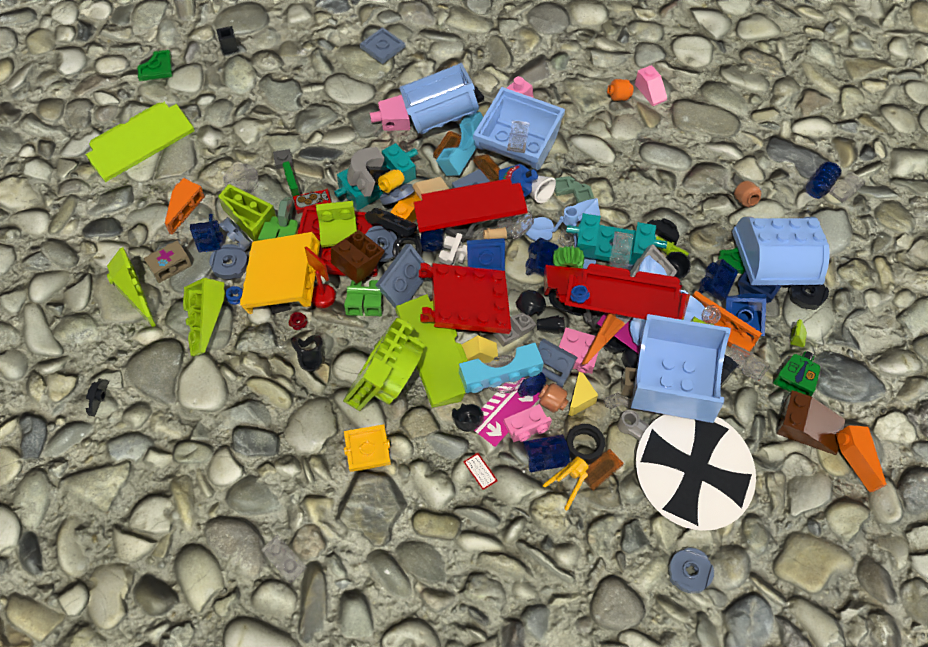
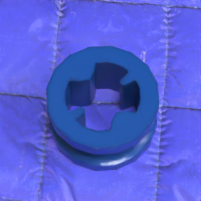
(234, 290)

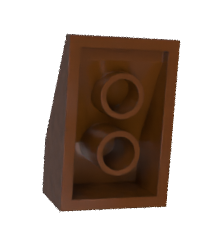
(810, 423)

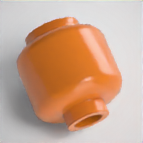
(620, 89)

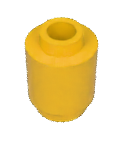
(390, 180)

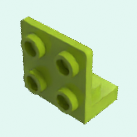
(335, 222)

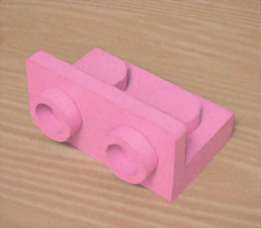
(527, 423)

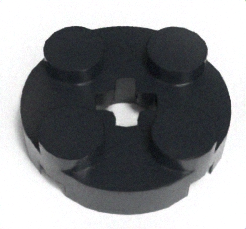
(810, 301)

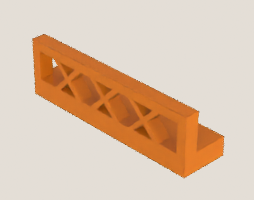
(738, 333)

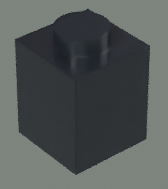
(227, 40)

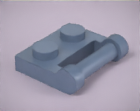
(558, 359)

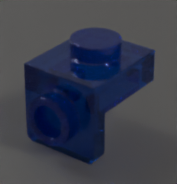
(532, 385)

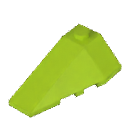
(127, 283)
(203, 303)

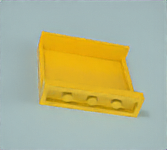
(279, 272)

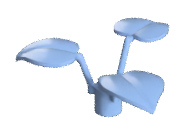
(543, 226)
(693, 309)

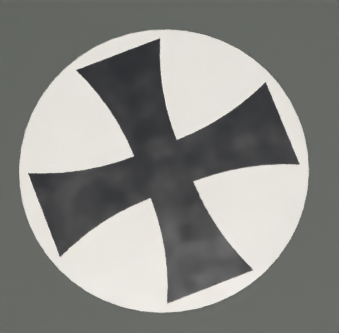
(696, 471)

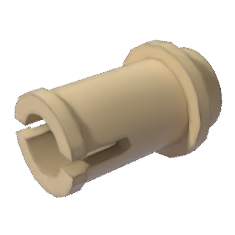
(495, 233)

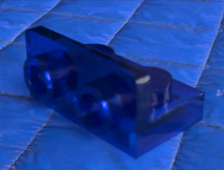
(207, 235)
(540, 255)
(718, 279)
(547, 453)

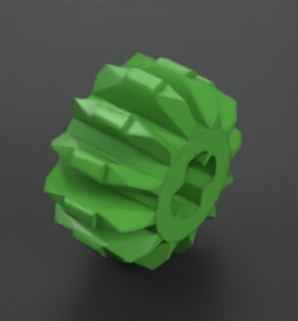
(568, 257)

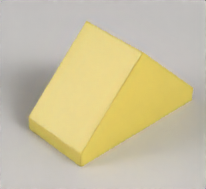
(480, 348)
(583, 396)

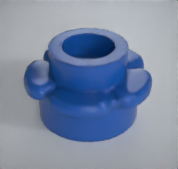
(579, 294)

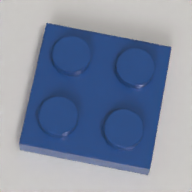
(486, 254)

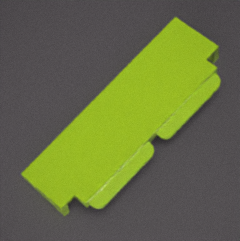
(137, 139)
(440, 356)

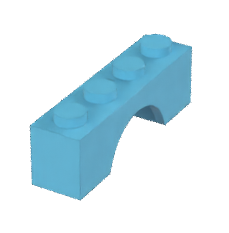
(454, 159)
(477, 375)

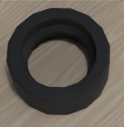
(592, 431)

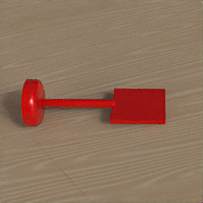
(323, 294)

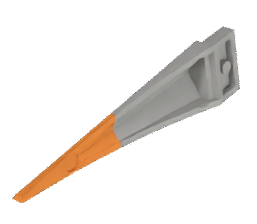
(615, 322)

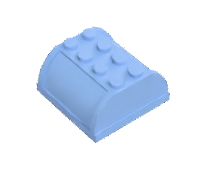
(440, 98)
(510, 105)
(782, 250)

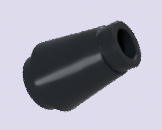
(551, 324)

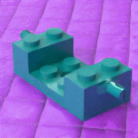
(394, 159)
(596, 238)

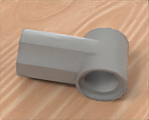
(636, 429)

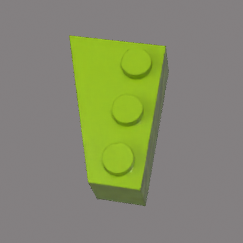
(246, 210)

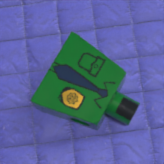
(799, 374)

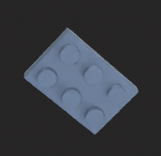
(401, 277)

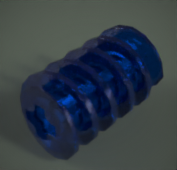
(823, 179)
(432, 240)

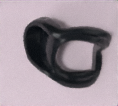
(411, 239)
(308, 359)

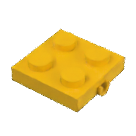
(367, 448)

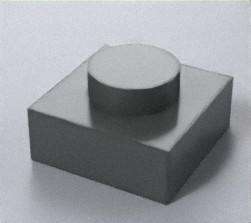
(282, 156)

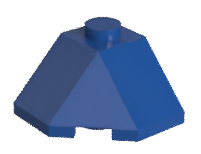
(749, 308)

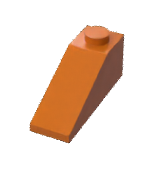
(183, 201)
(859, 451)

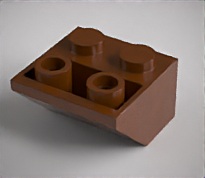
(356, 256)

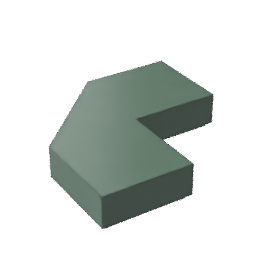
(568, 185)
(285, 211)

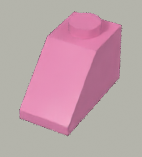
(651, 85)

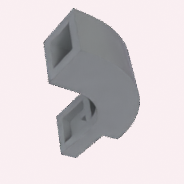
(357, 171)

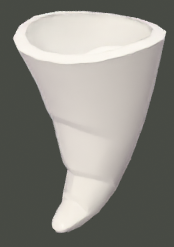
(543, 188)

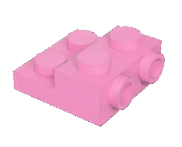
(578, 344)

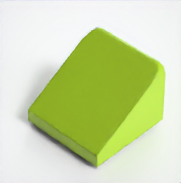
(798, 334)

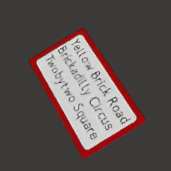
(480, 471)

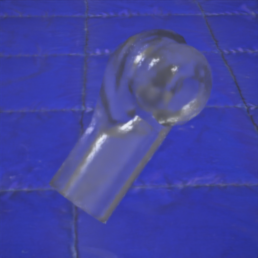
(617, 400)

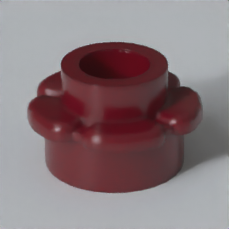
(298, 316)

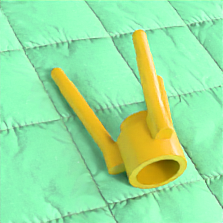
(574, 469)

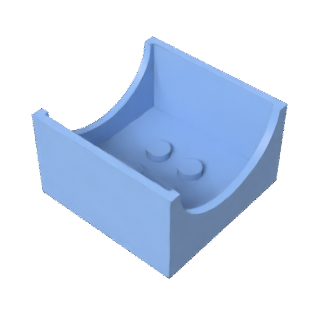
(680, 368)

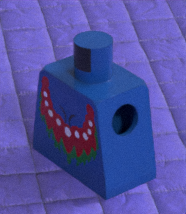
(519, 174)

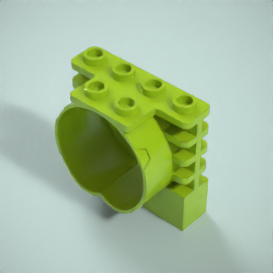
(387, 366)

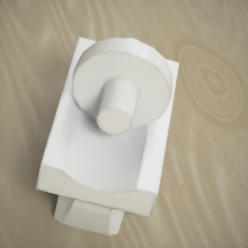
(456, 251)

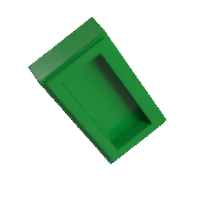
(290, 178)

